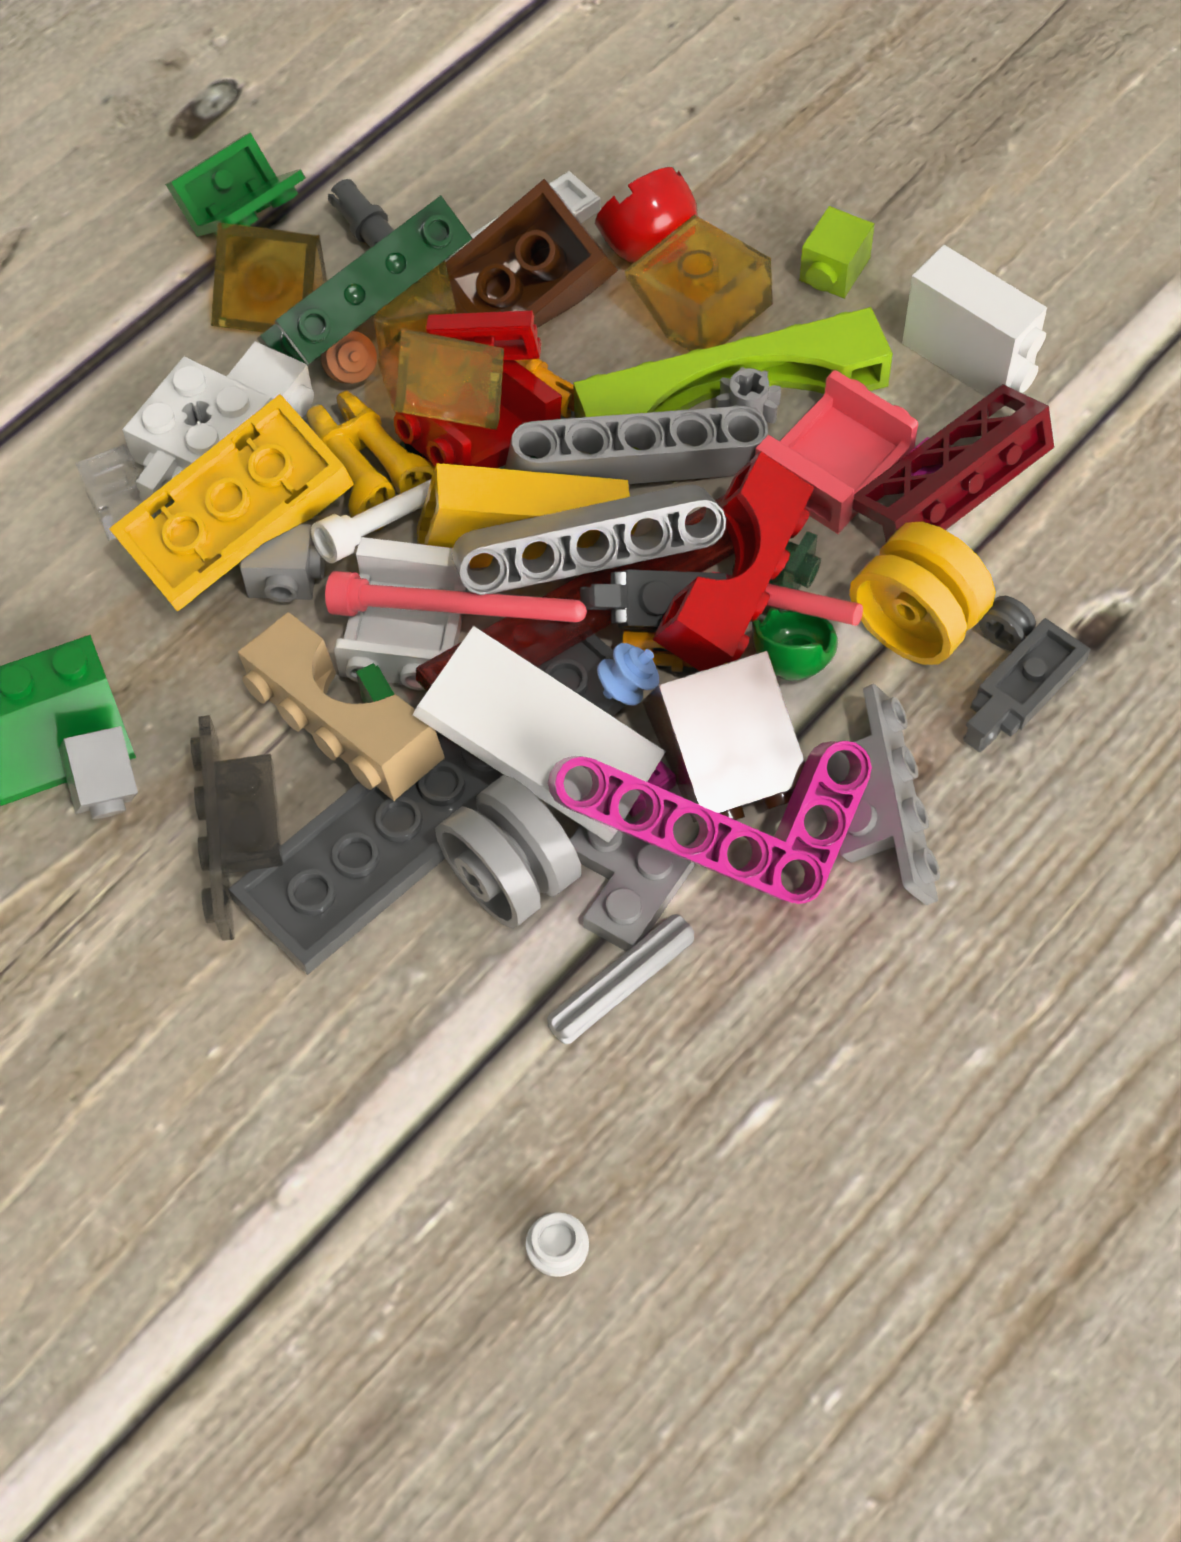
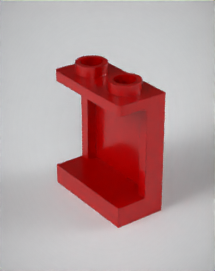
(447, 442)

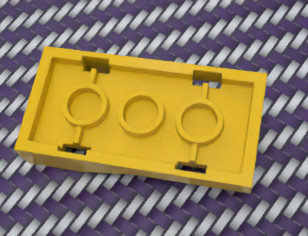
(232, 501)

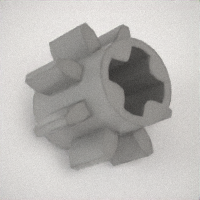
(750, 389)

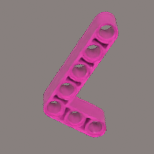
(718, 831)

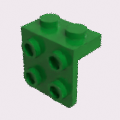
(231, 187)

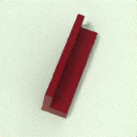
(968, 471)

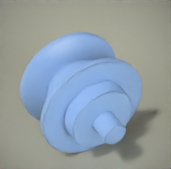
(628, 674)

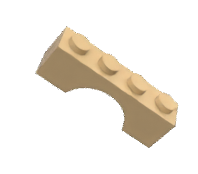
(376, 738)

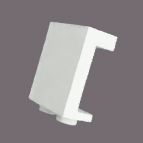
(400, 637)

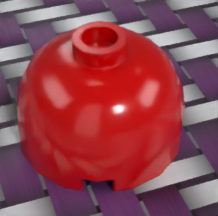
(646, 217)

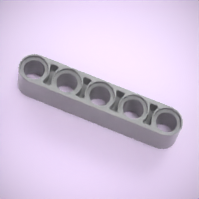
(657, 435)
(613, 548)

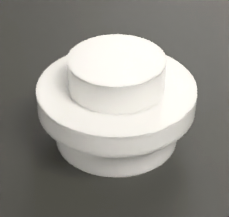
(557, 1244)

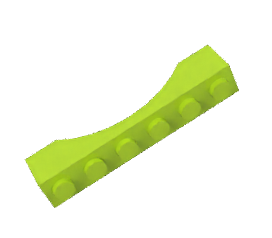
(792, 356)

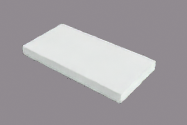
(530, 722)

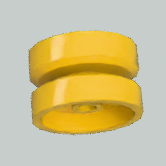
(923, 592)

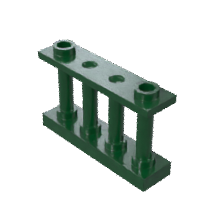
(368, 283)

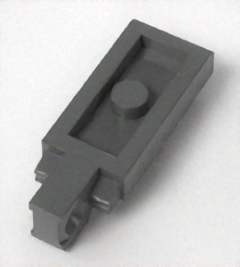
(639, 596)
(1024, 683)

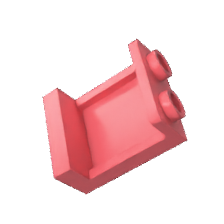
(843, 446)

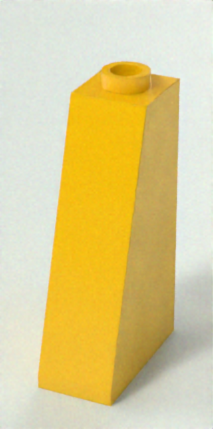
(484, 497)

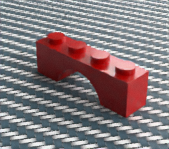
(711, 615)

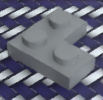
(638, 887)

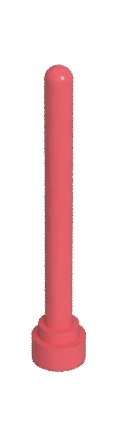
(349, 593)

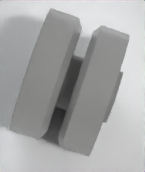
(508, 851)

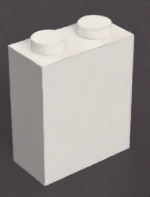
(973, 324)

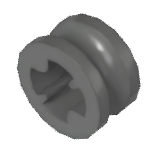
(1007, 622)

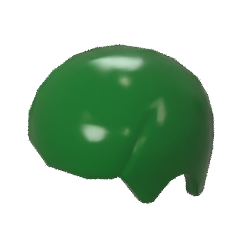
(795, 643)

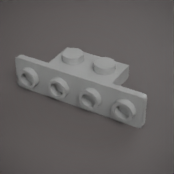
(889, 807)

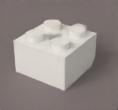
(185, 420)

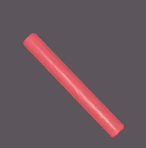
(813, 604)

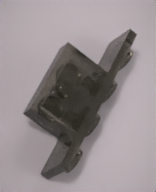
(240, 821)

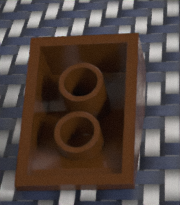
(529, 260)

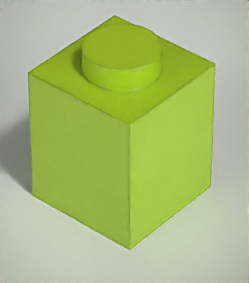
(836, 252)

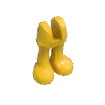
(363, 430)

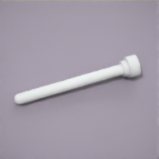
(337, 536)

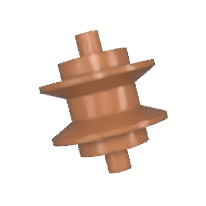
(350, 358)

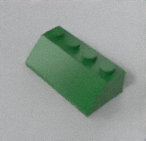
(43, 702)

